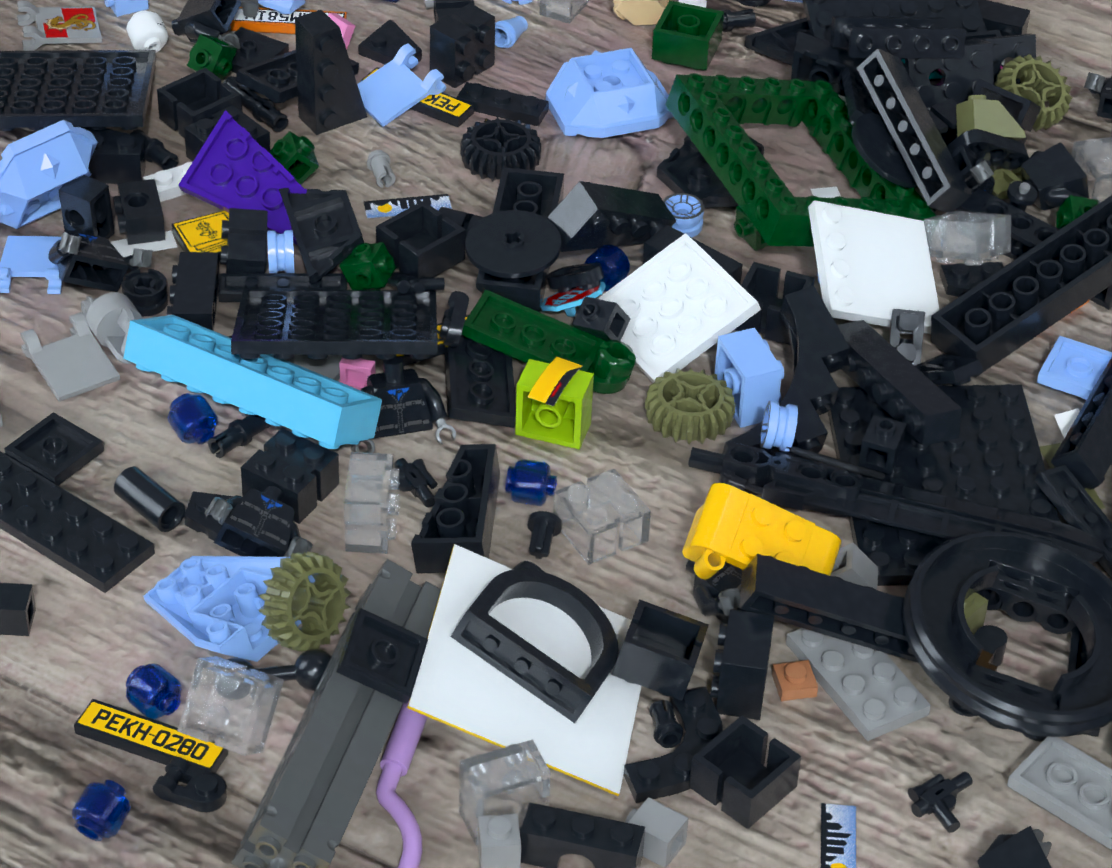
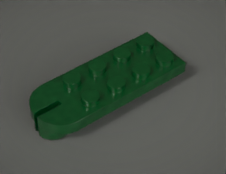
(535, 336)

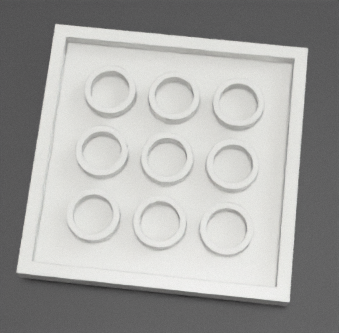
(872, 264)
(679, 307)

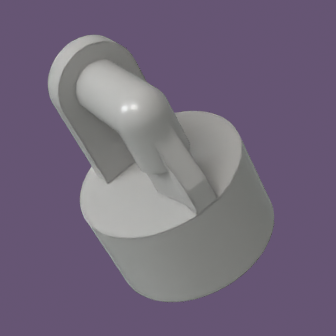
(110, 321)

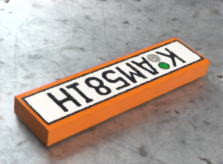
(272, 21)

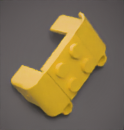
(740, 525)

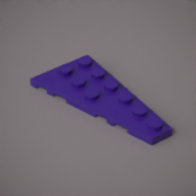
(240, 175)

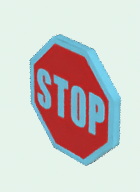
(570, 299)

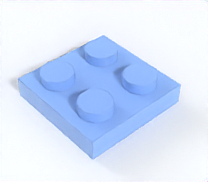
(1073, 367)

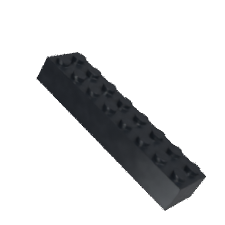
(1029, 292)

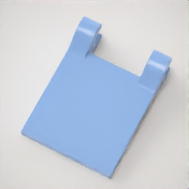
(396, 88)
(29, 258)

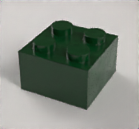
(687, 35)

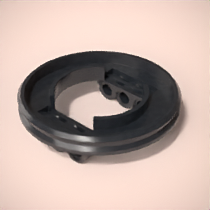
(1030, 583)

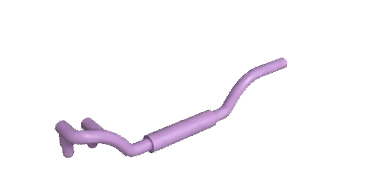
(394, 765)

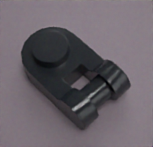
(454, 318)
(203, 791)

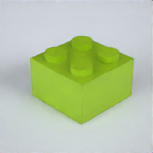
(558, 424)

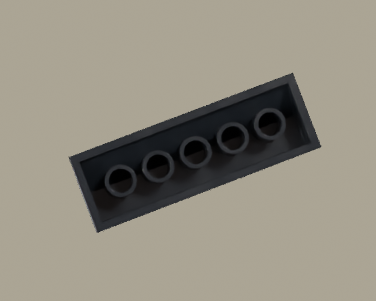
(531, 192)

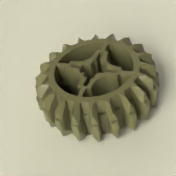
(1038, 84)
(690, 406)
(295, 598)

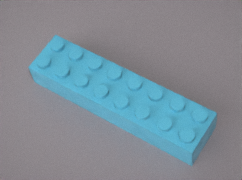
(258, 386)

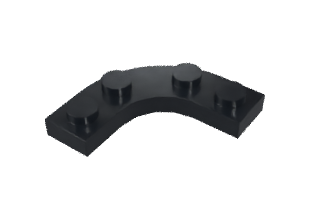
(671, 772)

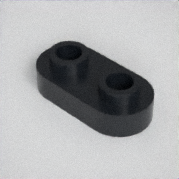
(570, 277)

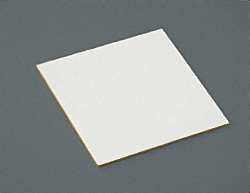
(486, 703)

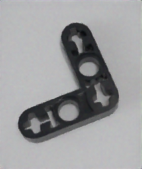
(1004, 151)

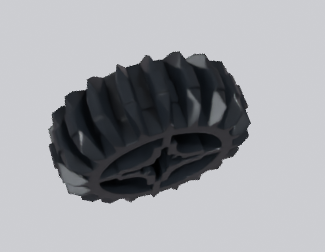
(498, 145)

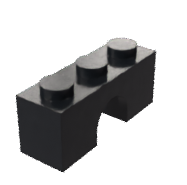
(555, 832)

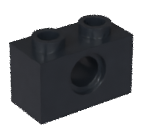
(87, 207)
(139, 212)

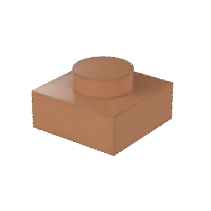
(794, 680)

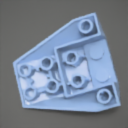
(218, 603)

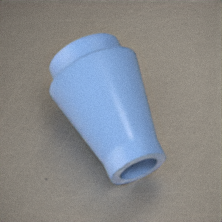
(509, 31)

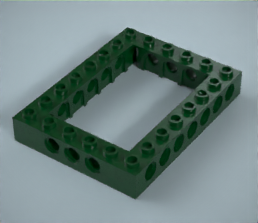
(711, 115)

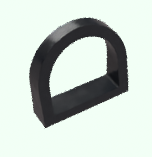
(524, 661)

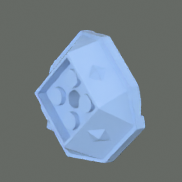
(607, 95)
(37, 169)

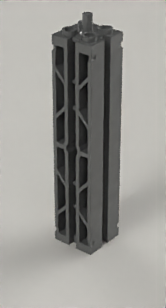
(333, 744)

